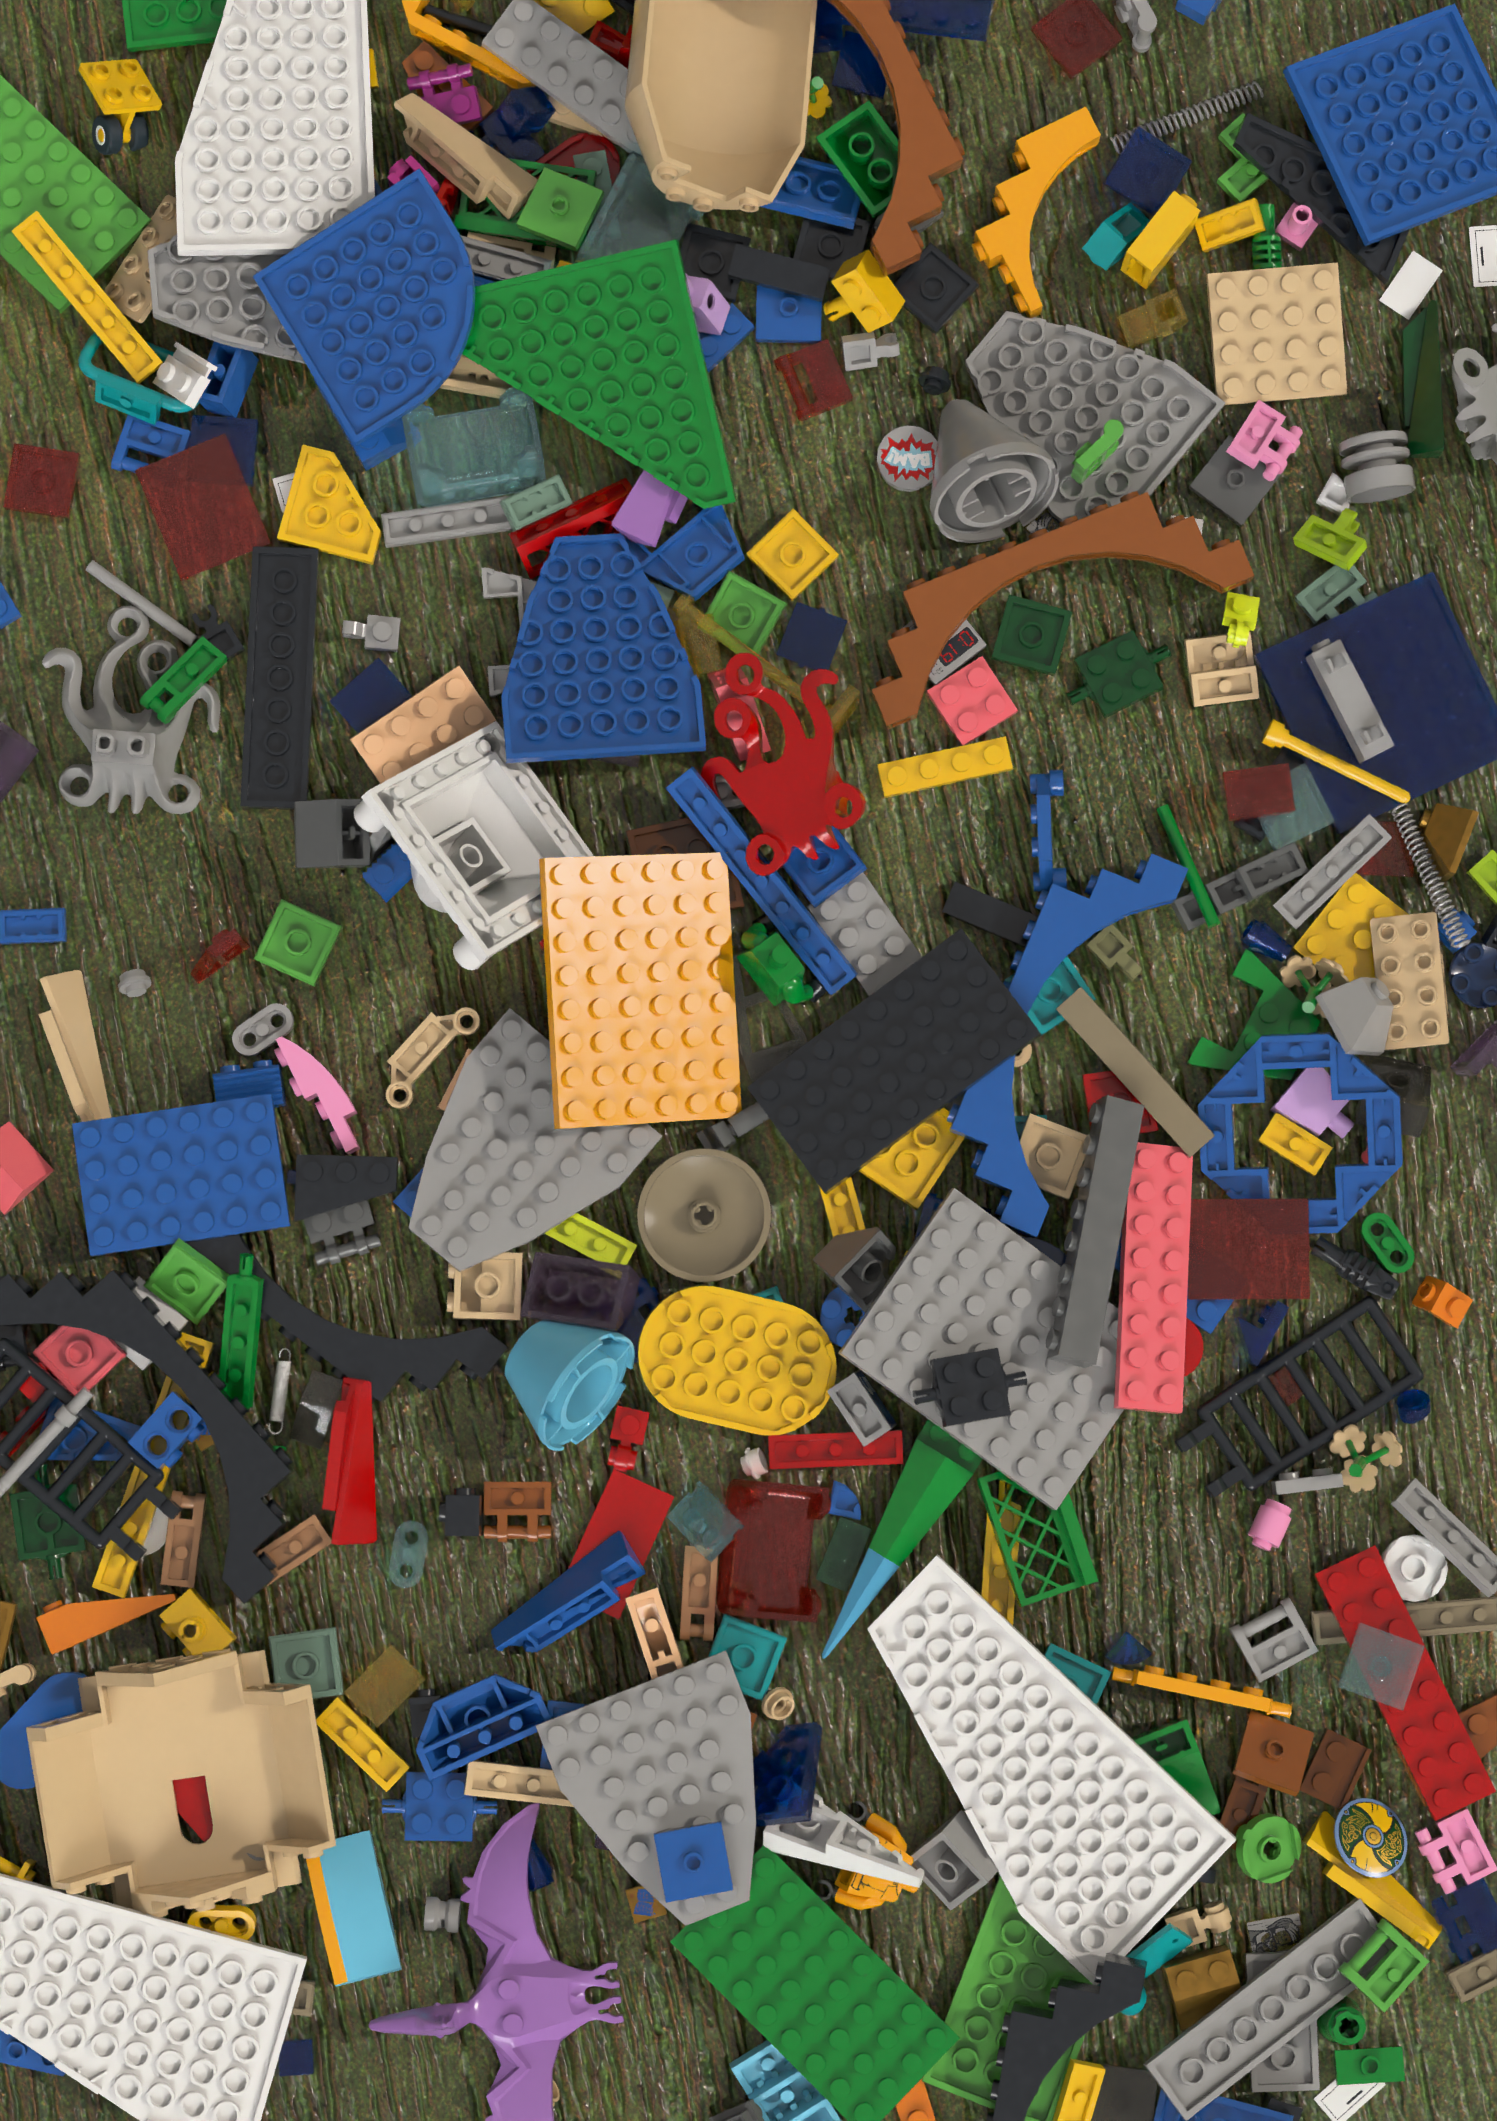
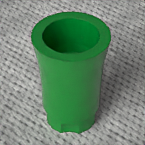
(1330, 2021)

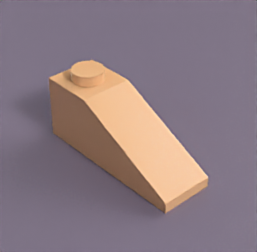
(654, 1633)

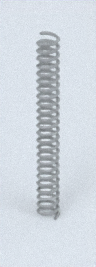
(1191, 109)
(1430, 875)

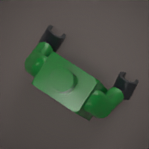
(775, 965)

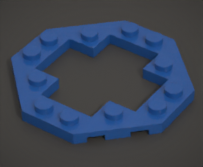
(1349, 1081)

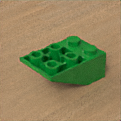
(1178, 1754)

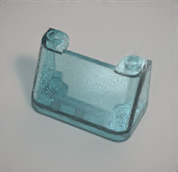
(635, 215)
(474, 451)

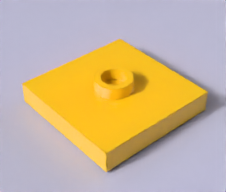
(792, 554)

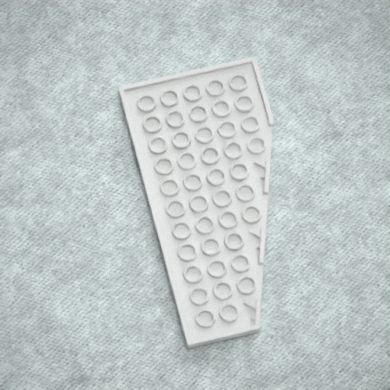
(277, 129)
(1056, 1790)
(144, 2004)

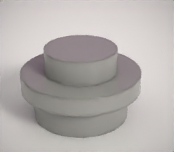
(134, 983)

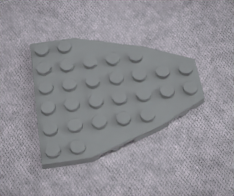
(217, 299)
(1064, 387)
(500, 1165)
(659, 1763)

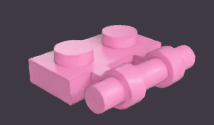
(1256, 435)
(1465, 1846)

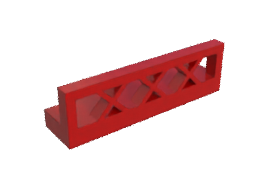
(569, 521)

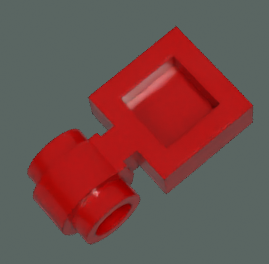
(629, 1428)

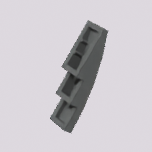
(1243, 885)

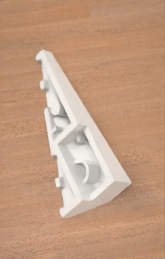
(839, 1843)

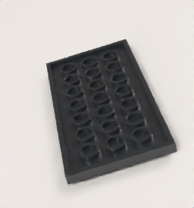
(894, 1061)

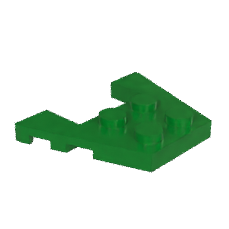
(1274, 1013)

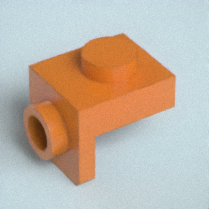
(1442, 1301)

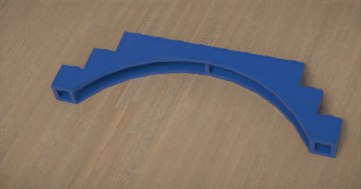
(1060, 928)

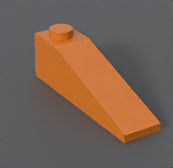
(80, 1621)

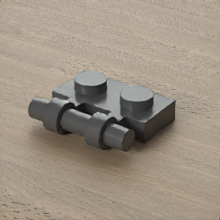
(339, 1222)

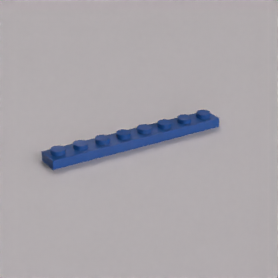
(768, 891)

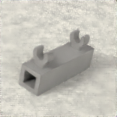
(1349, 699)

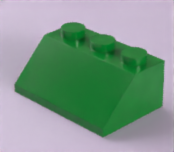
(864, 155)

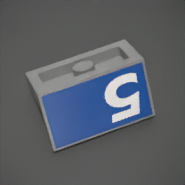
(862, 1407)

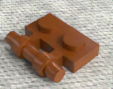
(517, 1499)

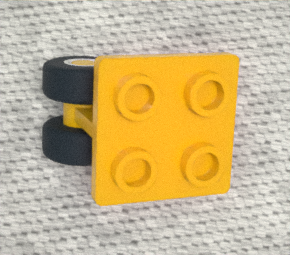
(123, 91)

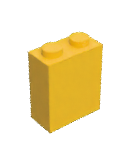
(1160, 239)

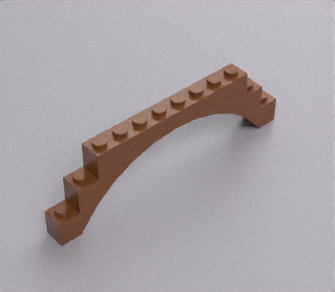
(924, 140)
(1119, 531)

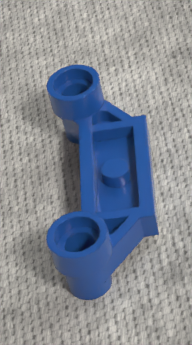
(1045, 786)

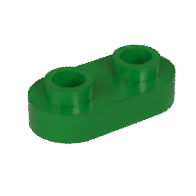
(1389, 1241)

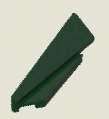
(1422, 385)

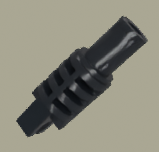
(1357, 1269)

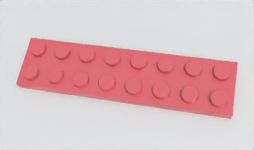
(1154, 1281)

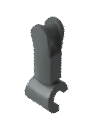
(722, 1136)

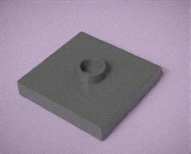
(1231, 485)

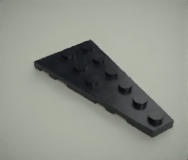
(1304, 177)

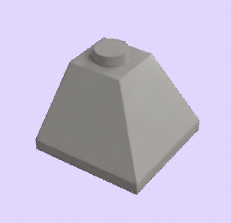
(1359, 1015)

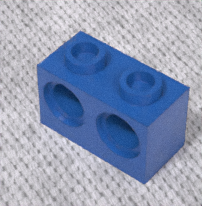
(162, 1424)

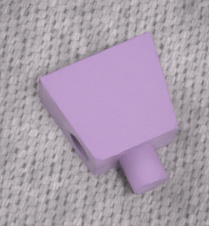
(708, 305)
(1311, 1105)

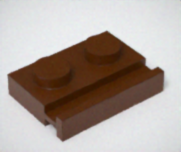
(1334, 1769)

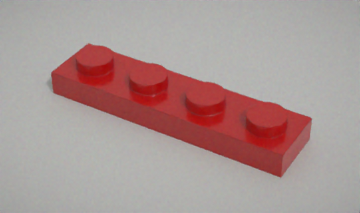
(833, 1450)

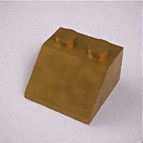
(1200, 1983)

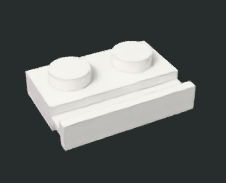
(184, 375)

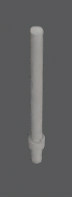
(64, 1417)

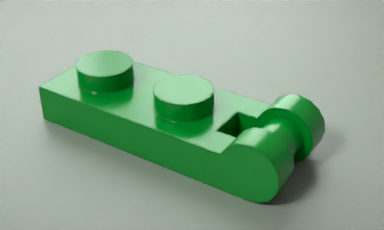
(183, 679)

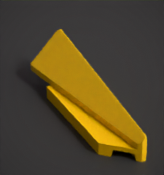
(1381, 1894)

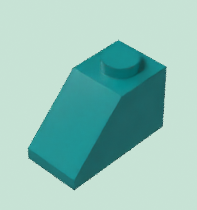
(1115, 236)

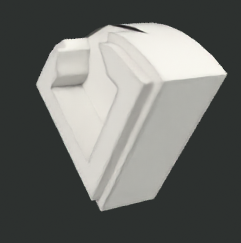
(1333, 495)

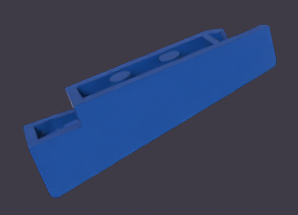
(571, 1597)

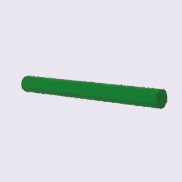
(1186, 861)

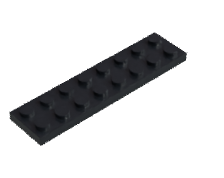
(279, 677)

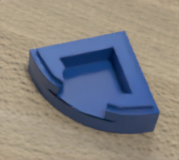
(844, 1502)

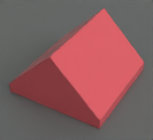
(20, 1167)

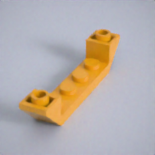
(459, 45)

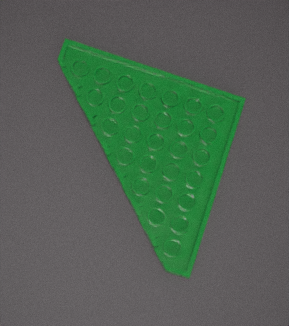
(615, 357)

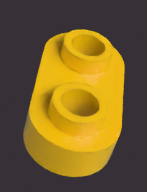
(223, 1921)

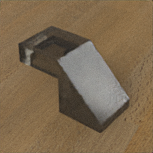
(316, 1409)

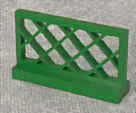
(501, 226)
(1065, 1528)

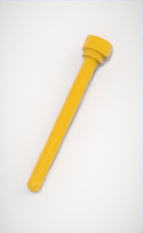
(1279, 736)

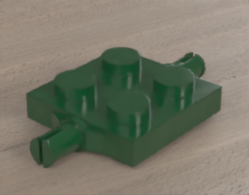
(1118, 674)
(41, 1531)

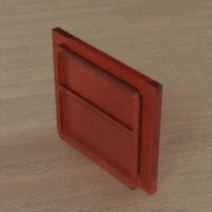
(1249, 1249)

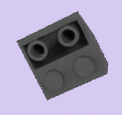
(329, 835)

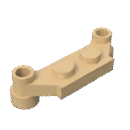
(423, 1048)

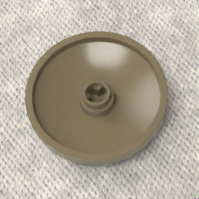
(704, 1215)

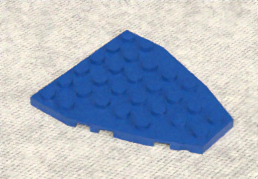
(598, 662)

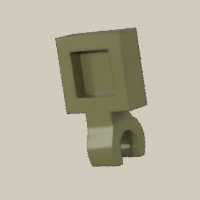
(1112, 948)

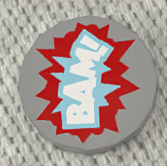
(907, 458)

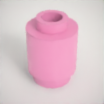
(1270, 1525)

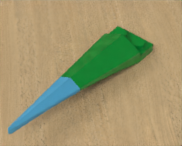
(926, 1487)

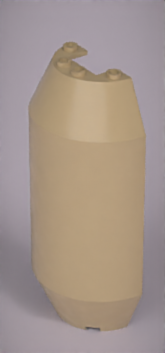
(720, 96)

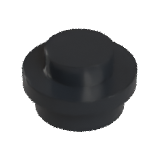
(935, 380)

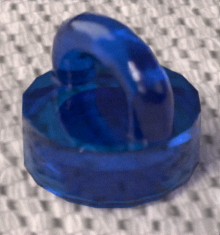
(1413, 1406)

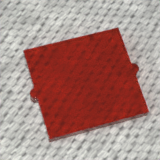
(1393, 857)

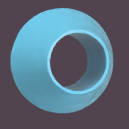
(568, 1378)

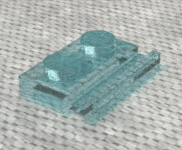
(705, 1521)

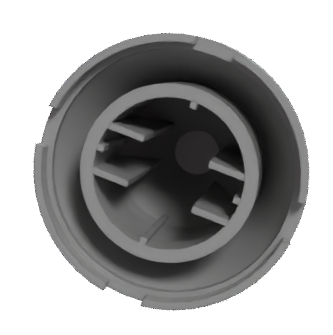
(986, 476)

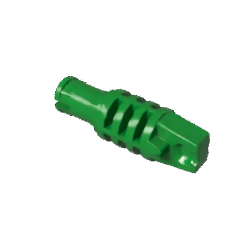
(1267, 244)

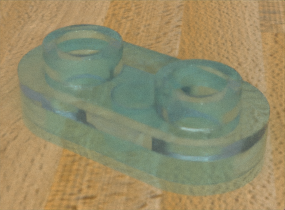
(408, 1554)

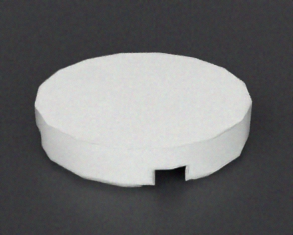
(1415, 1567)

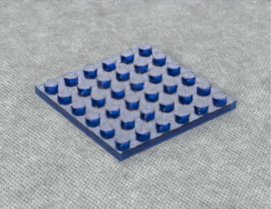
(1419, 683)

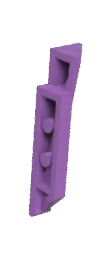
(647, 509)

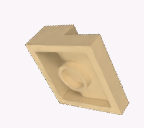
(487, 1289)

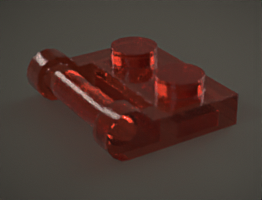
(823, 375)

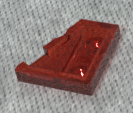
(223, 950)

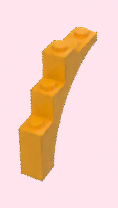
(1043, 158)

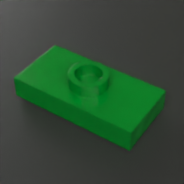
(1369, 2065)

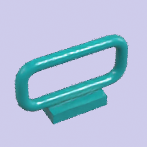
(125, 394)

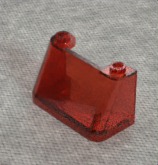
(769, 1559)

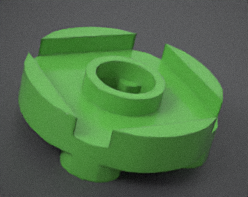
(1251, 1842)

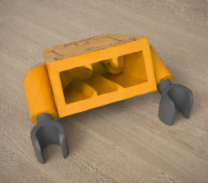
(865, 1891)

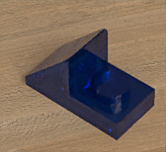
(1255, 1339)

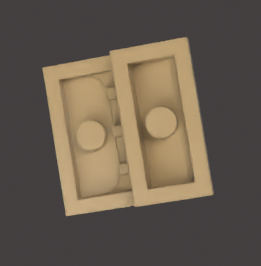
(1220, 671)

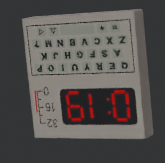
(957, 651)

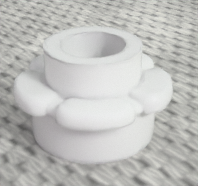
(754, 1463)

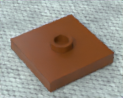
(1273, 1753)

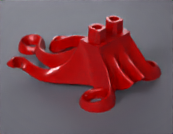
(799, 791)

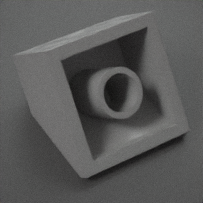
(954, 1861)

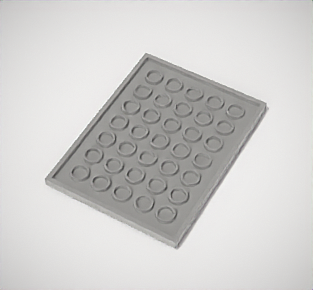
(979, 1289)

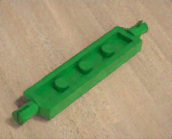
(241, 1331)

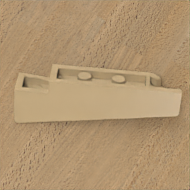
(464, 157)
(74, 1044)

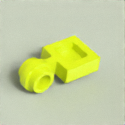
(1241, 616)

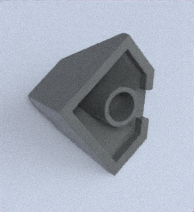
(858, 1264)

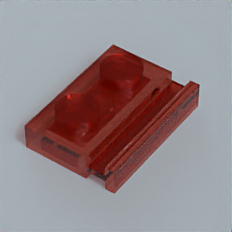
(1258, 792)

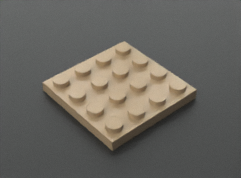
(1277, 334)

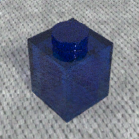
(525, 110)

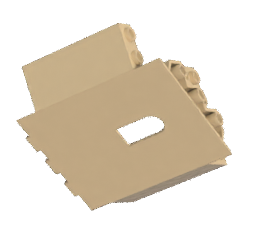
(113, 1766)

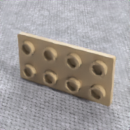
(131, 283)
(1412, 968)

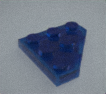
(787, 1776)

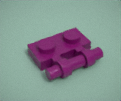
(460, 103)

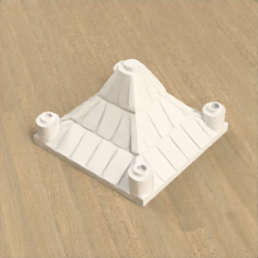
(474, 839)

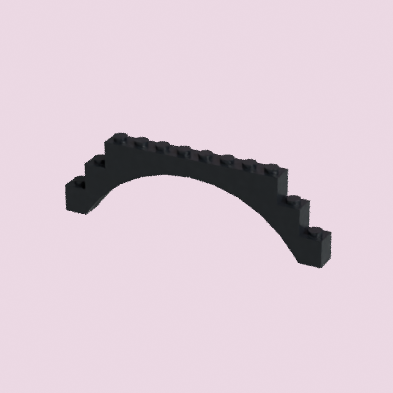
(358, 1354)
(247, 1457)
(1042, 2036)

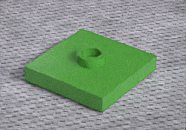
(560, 209)
(746, 611)
(298, 943)
(187, 1281)

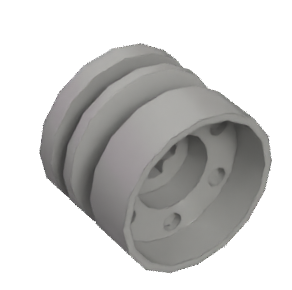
(1376, 461)

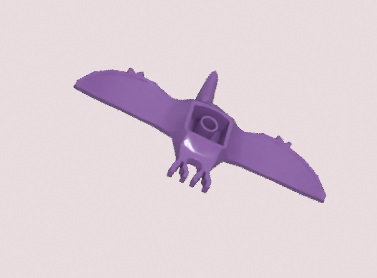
(524, 1994)

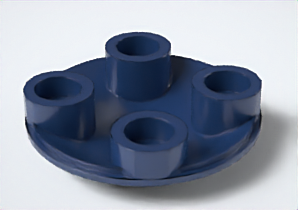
(1475, 975)

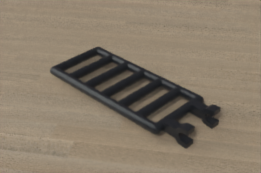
(1287, 1358)
(104, 1434)

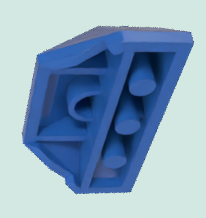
(478, 1723)

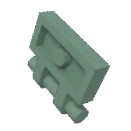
(1330, 590)

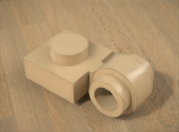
(1216, 1917)

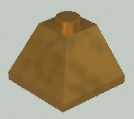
(1446, 835)

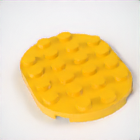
(736, 1360)

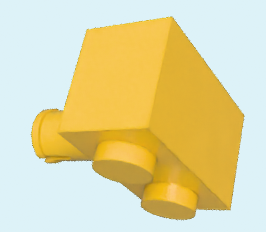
(864, 293)
(196, 1625)

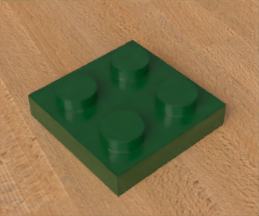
(1031, 635)

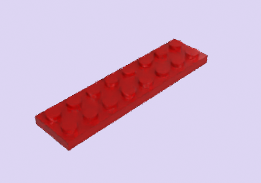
(1429, 1726)

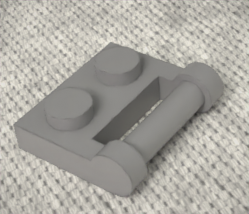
(1140, 21)
(1278, 1650)

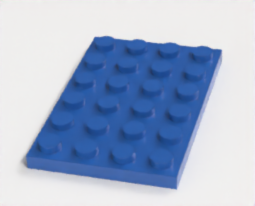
(181, 1175)

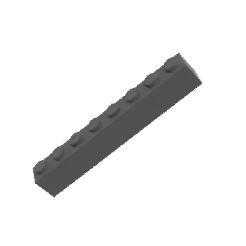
(1094, 1232)

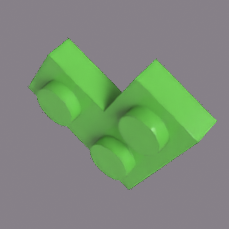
(1243, 177)

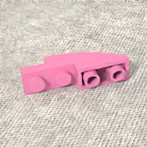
(314, 1081)

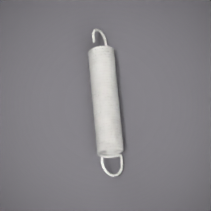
(280, 1391)

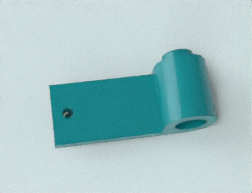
(1157, 1952)

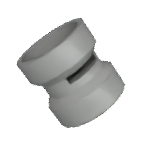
(442, 1914)

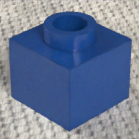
(1468, 924)

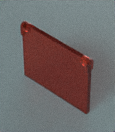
(203, 506)

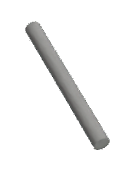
(141, 603)

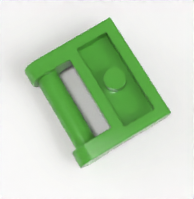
(1091, 456)
(1392, 1972)

